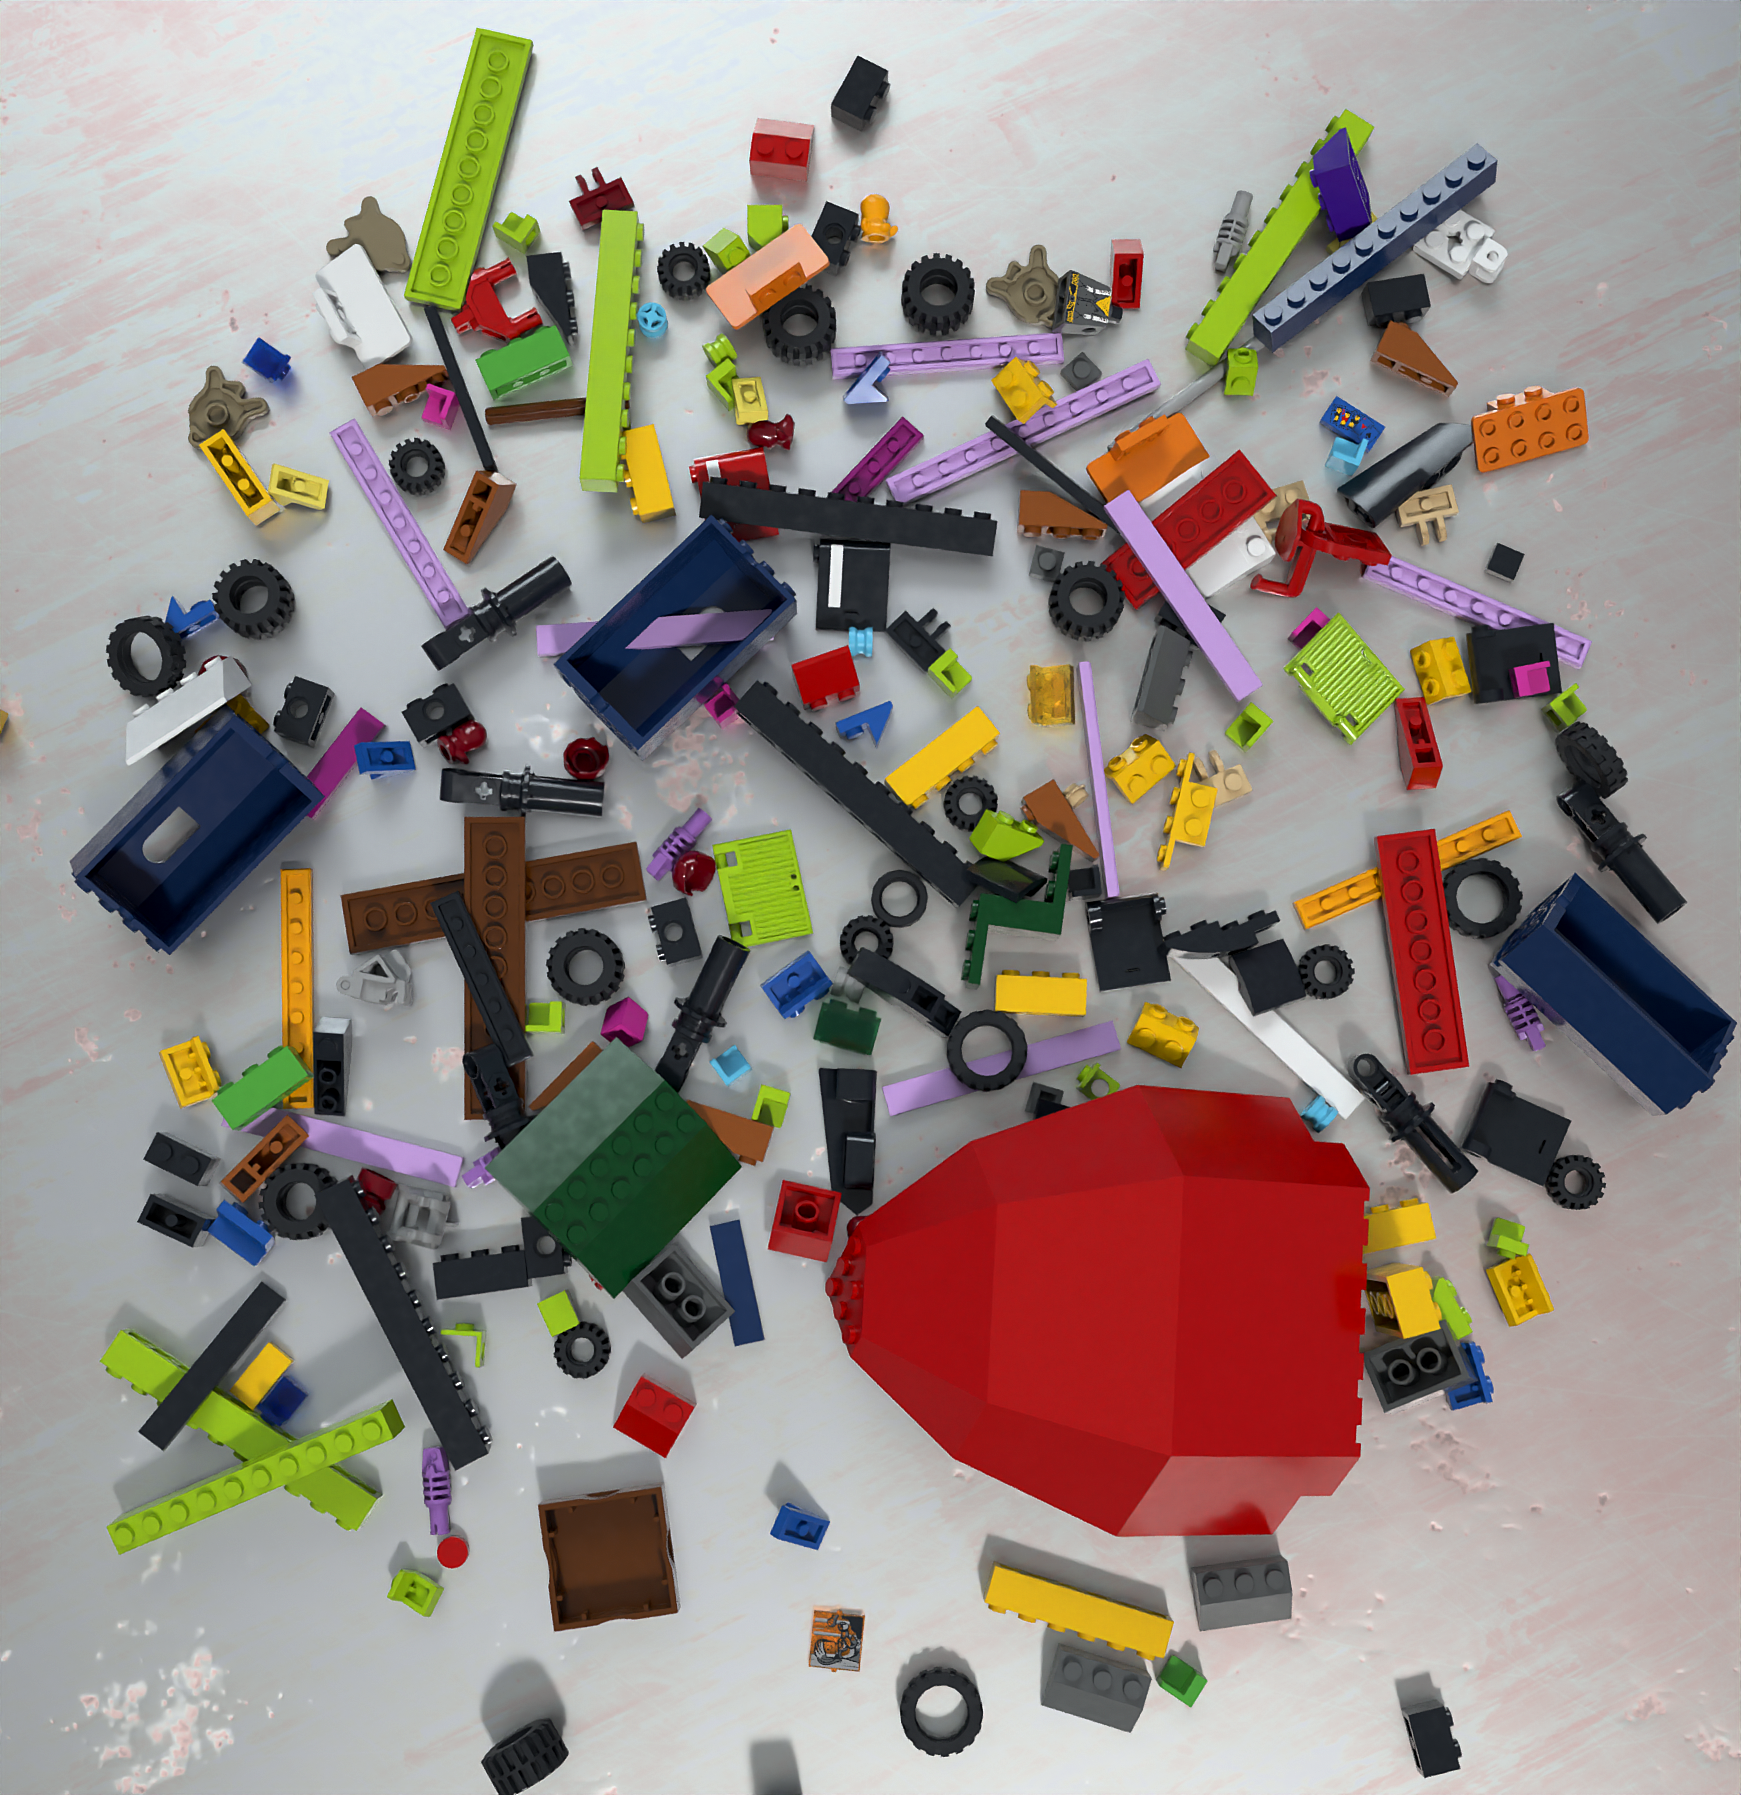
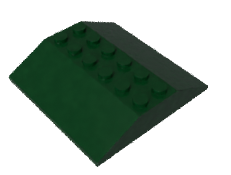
(614, 1166)

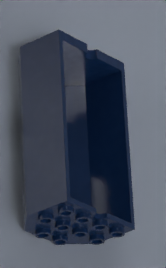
(656, 690)
(244, 805)
(1617, 997)

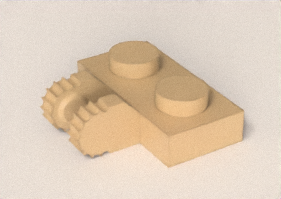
(1428, 506)
(1230, 782)

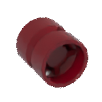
(377, 1187)

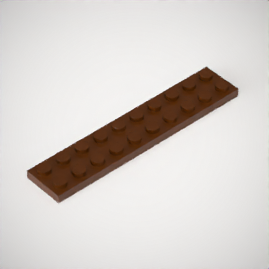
(554, 889)
(498, 908)

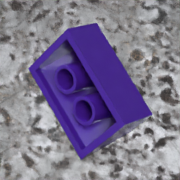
(1341, 187)

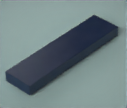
(737, 1282)

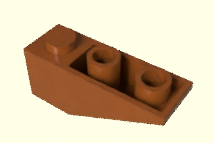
(392, 384)
(1048, 514)

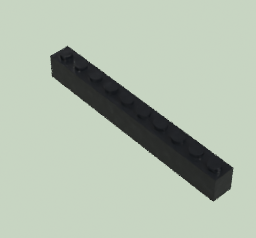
(848, 518)
(855, 792)
(404, 1322)

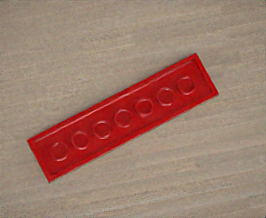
(1421, 951)

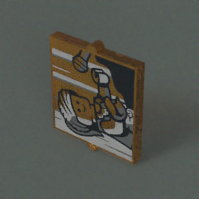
(836, 1640)

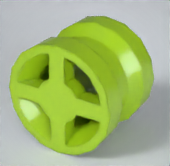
(719, 350)

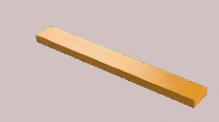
(1366, 886)
(298, 974)

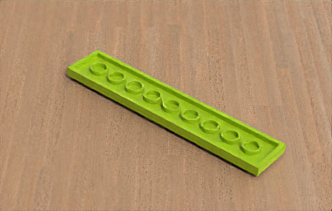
(468, 170)

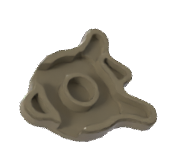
(379, 237)
(1028, 289)
(221, 407)

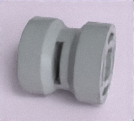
(847, 985)

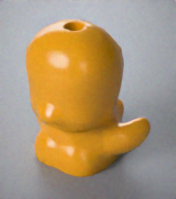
(874, 219)

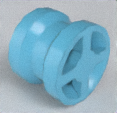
(652, 312)
(861, 641)
(1319, 1113)

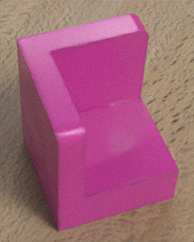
(440, 407)
(1308, 628)
(1529, 679)
(721, 707)
(625, 1021)

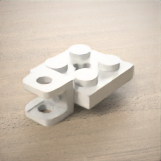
(1475, 253)

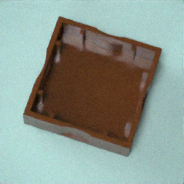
(609, 1556)

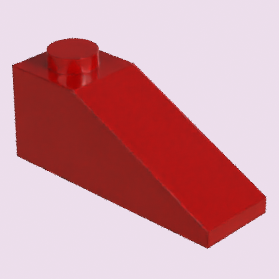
(1417, 744)

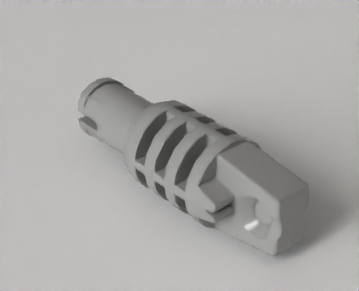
(1232, 230)

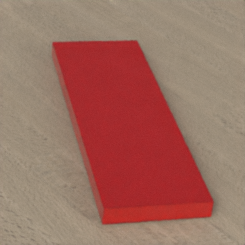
(1197, 523)

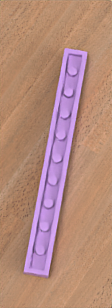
(1043, 425)

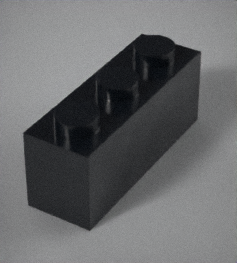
(481, 1272)

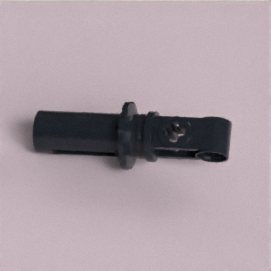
(499, 612)
(523, 792)
(1621, 851)
(702, 1009)
(500, 1107)
(1404, 1115)

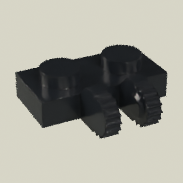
(916, 641)

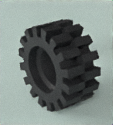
(683, 254)
(417, 449)
(957, 790)
(865, 924)
(1343, 971)
(1593, 1179)
(582, 1369)

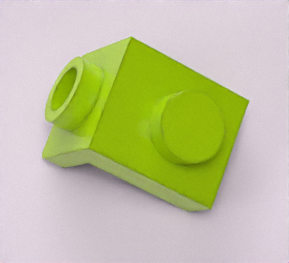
(1241, 372)
(1507, 1238)
(415, 1591)

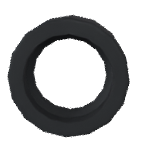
(899, 876)

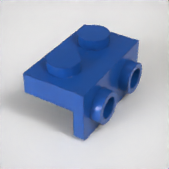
(797, 985)
(241, 1234)
(1475, 1392)

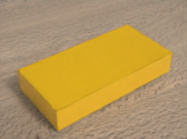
(261, 1375)

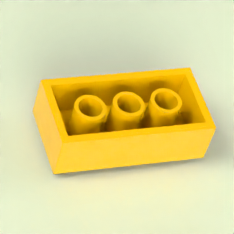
(1401, 1300)

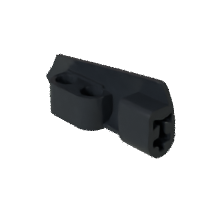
(1402, 473)
(849, 1131)

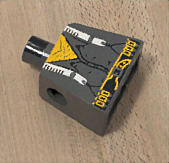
(1083, 305)

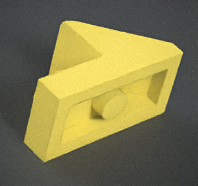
(749, 400)
(297, 487)

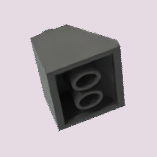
(1162, 679)
(678, 1300)
(1418, 1368)
(1242, 1592)
(1096, 1688)

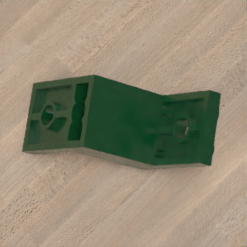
(1023, 918)

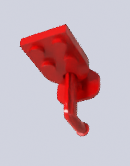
(1316, 535)

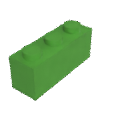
(524, 361)
(262, 1087)

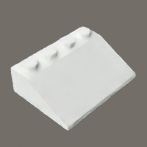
(1231, 559)
(183, 707)

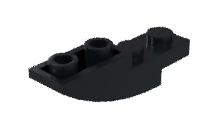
(1213, 941)
(906, 990)

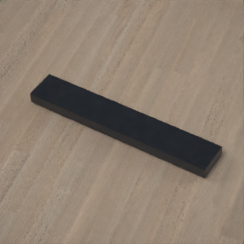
(460, 388)
(1049, 469)
(482, 978)
(212, 1366)

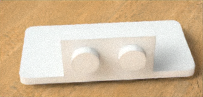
(360, 308)

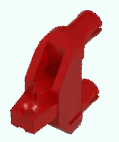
(486, 312)

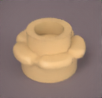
(1075, 795)

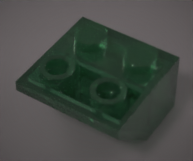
(847, 1028)

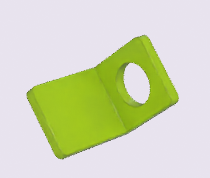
(1089, 1075)
(467, 1329)

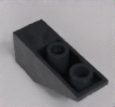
(549, 285)
(331, 1065)

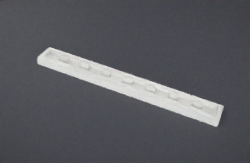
(1276, 1036)

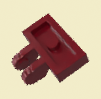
(608, 196)

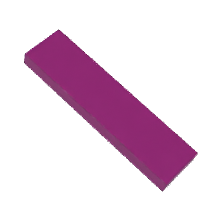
(880, 461)
(341, 756)

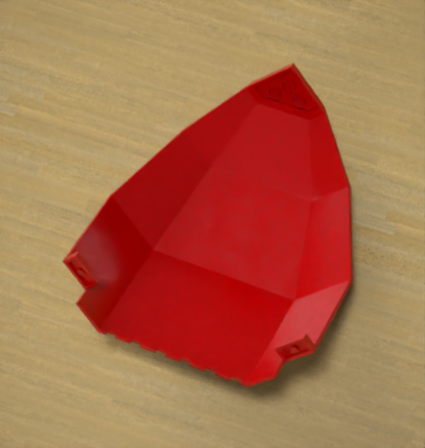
(1128, 1309)

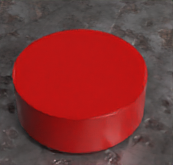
(453, 1551)

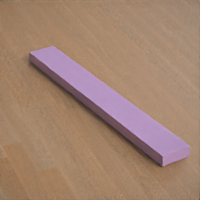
(950, 354)
(400, 523)
(1182, 596)
(1469, 605)
(662, 633)
(1097, 780)
(1040, 1058)
(365, 1147)

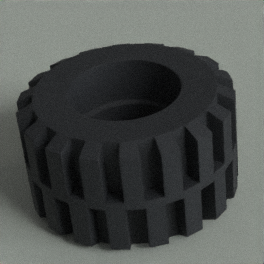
(942, 272)
(800, 347)
(1086, 577)
(241, 579)
(564, 952)
(275, 1201)
(525, 1757)

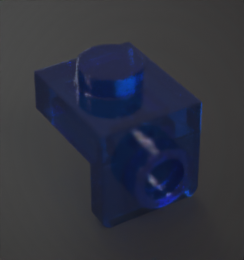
(267, 361)
(282, 1402)

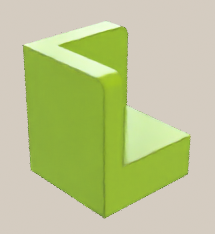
(517, 231)
(720, 382)
(949, 673)
(1564, 708)
(1248, 727)
(546, 1017)
(771, 1106)
(559, 1313)

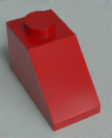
(1126, 272)

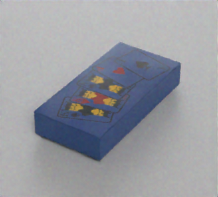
(1351, 423)

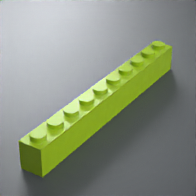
(1268, 252)
(610, 350)
(238, 1427)
(256, 1476)

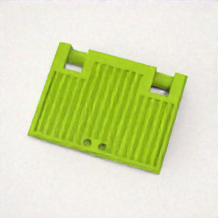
(1344, 678)
(763, 888)

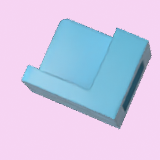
(1346, 455)
(731, 1065)

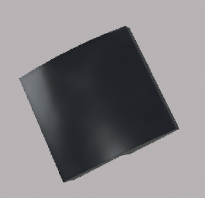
(1005, 878)
(1268, 977)

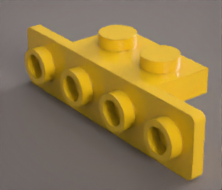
(1190, 814)

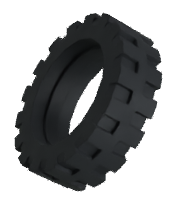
(122, 663)
(1591, 759)
(1510, 892)
(993, 1019)
(942, 1745)

